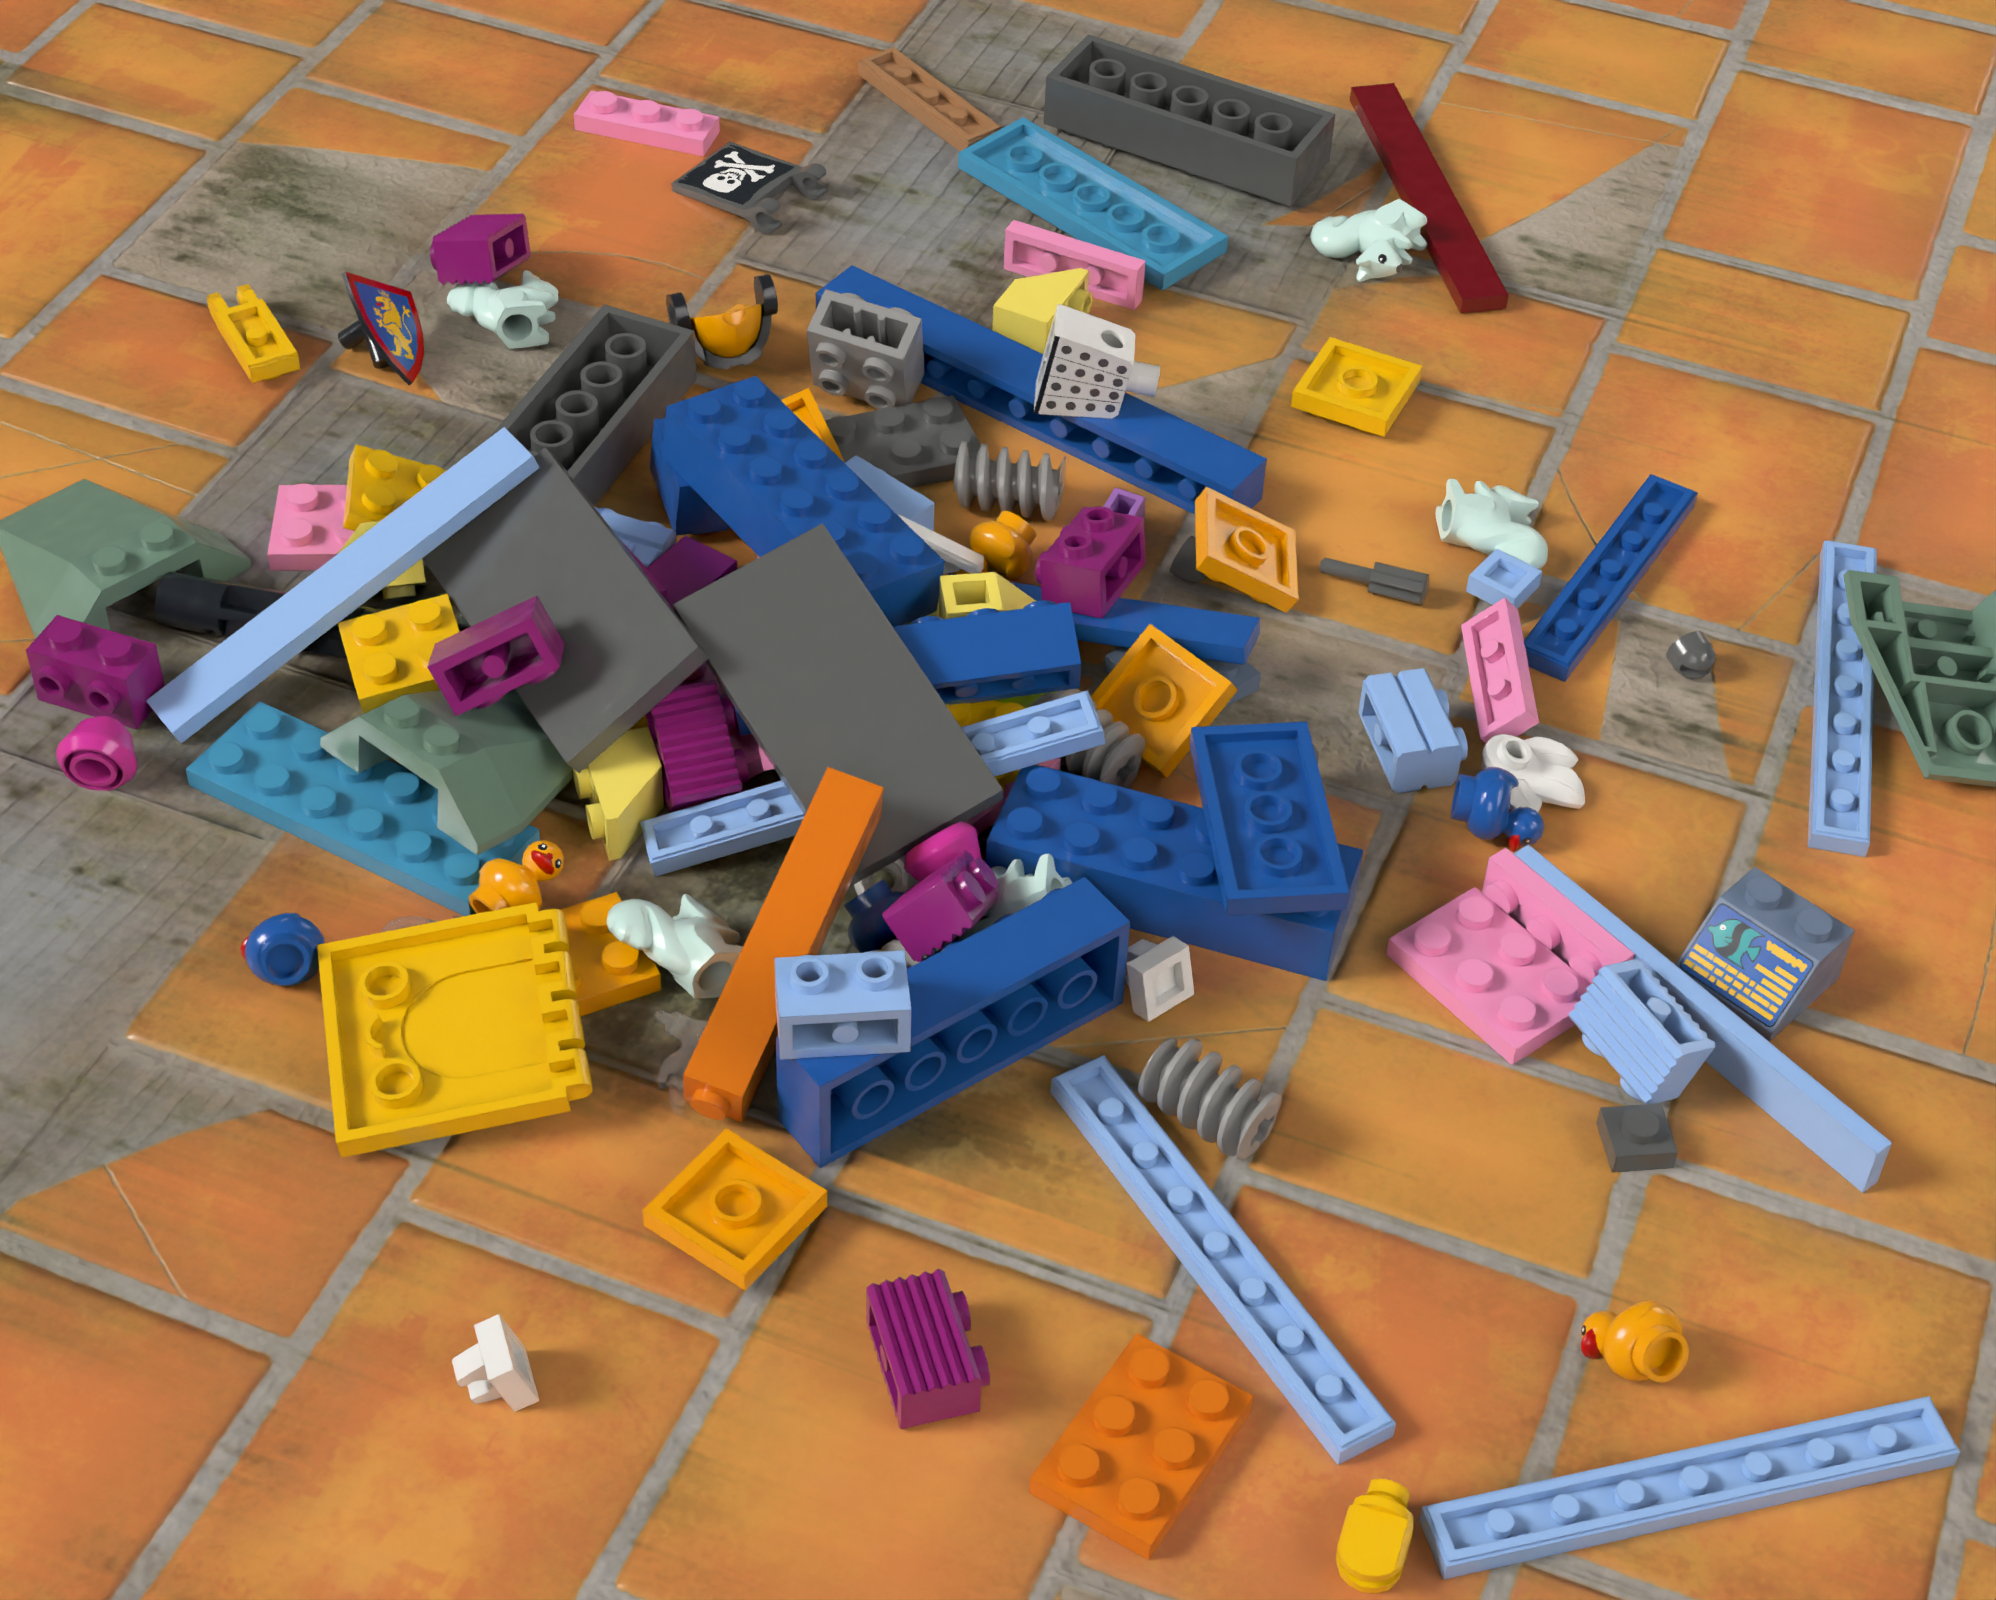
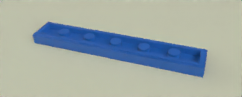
(1607, 577)
(1199, 631)

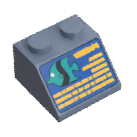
(1766, 952)

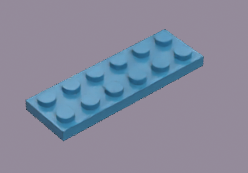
(1092, 201)
(370, 818)

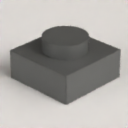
(1636, 1137)

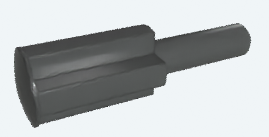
(1382, 579)

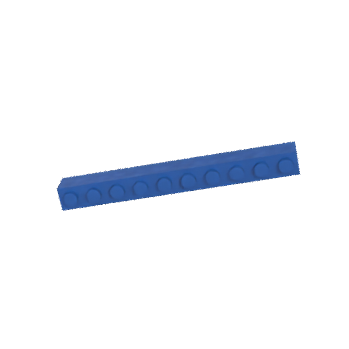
(1000, 379)

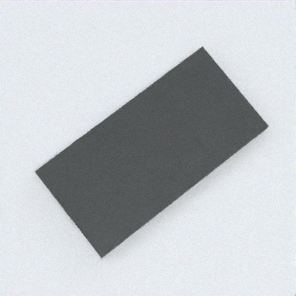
(617, 628)
(838, 690)

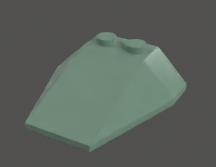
(99, 546)
(1934, 673)
(487, 763)

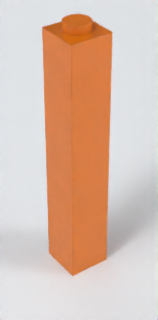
(790, 924)

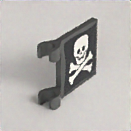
(747, 181)

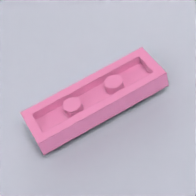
(647, 123)
(1038, 251)
(1499, 672)
(1551, 916)

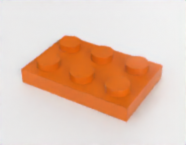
(1141, 1445)

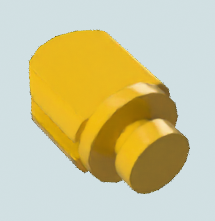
(1375, 1537)

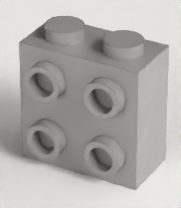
(865, 350)

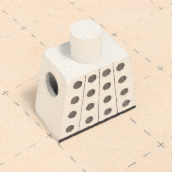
(1089, 367)

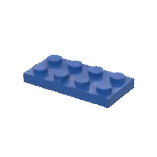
(1268, 819)

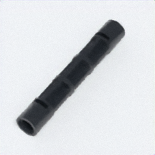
(226, 607)

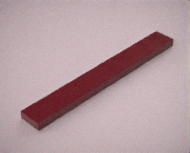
(1423, 186)

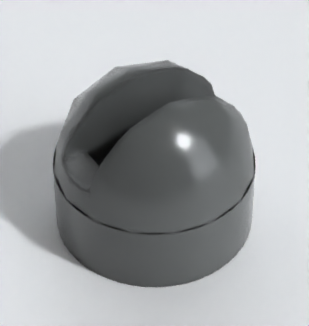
(1185, 563)
(1692, 655)

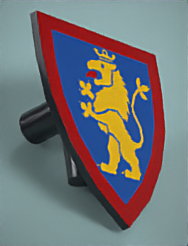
(387, 324)

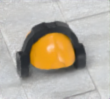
(730, 336)

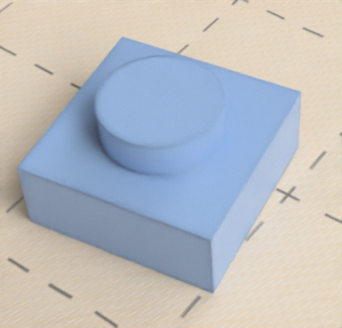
(1504, 577)

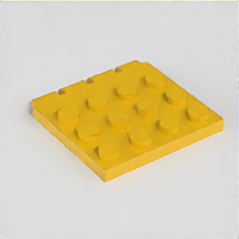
(451, 1027)

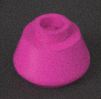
(98, 754)
(940, 849)

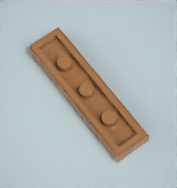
(926, 98)

